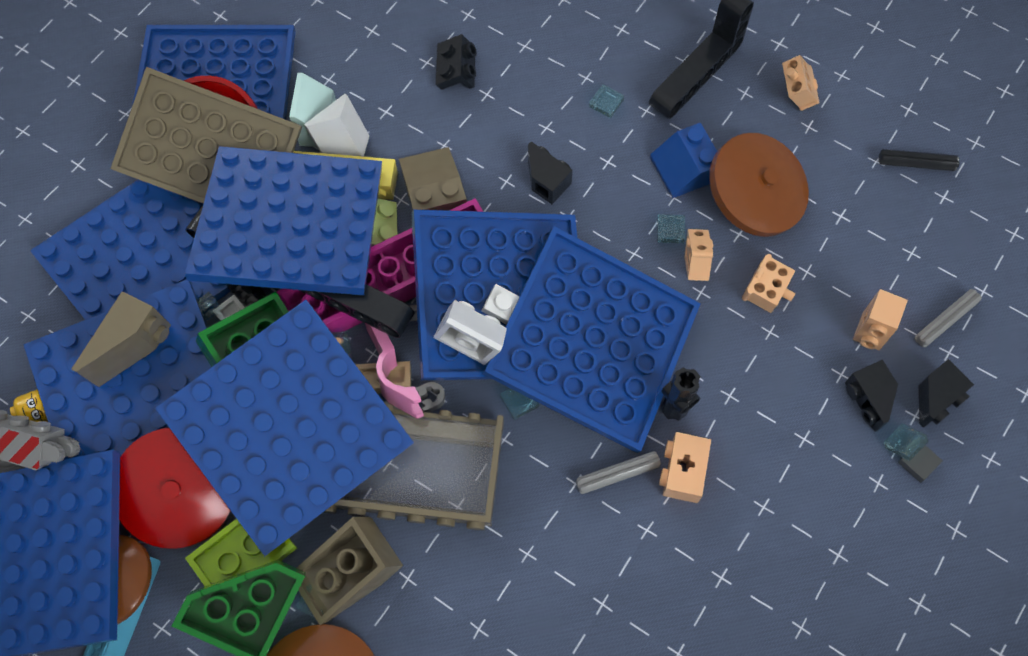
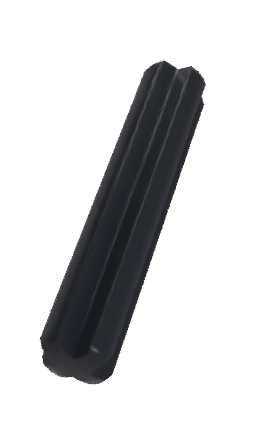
(919, 160)

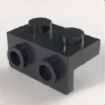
(455, 62)

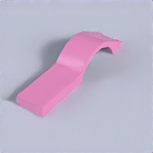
(401, 397)

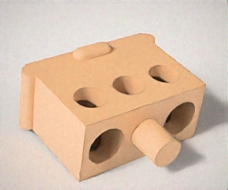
(800, 83)
(698, 254)
(769, 284)

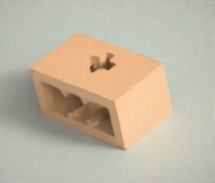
(880, 320)
(693, 452)

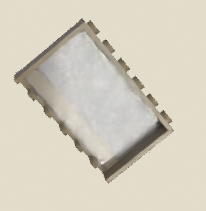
(440, 477)

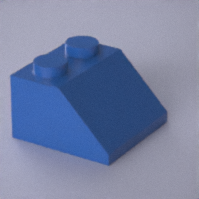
(685, 160)

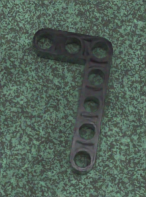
(706, 59)

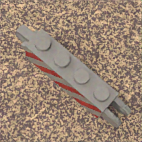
(33, 443)

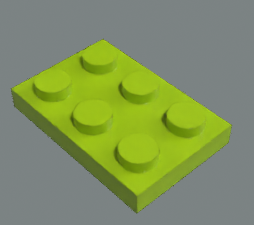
(232, 553)

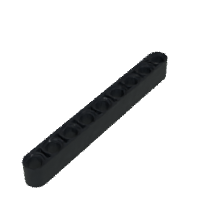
(371, 308)

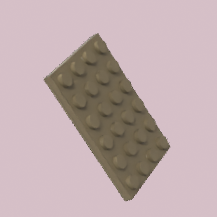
(178, 131)

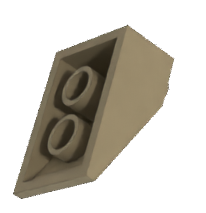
(433, 180)
(122, 339)
(347, 568)

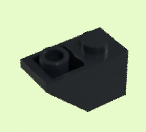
(547, 174)
(940, 390)
(874, 392)

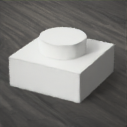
(500, 303)

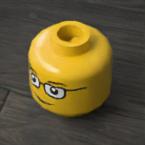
(30, 406)

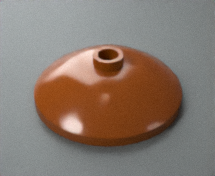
(133, 576)

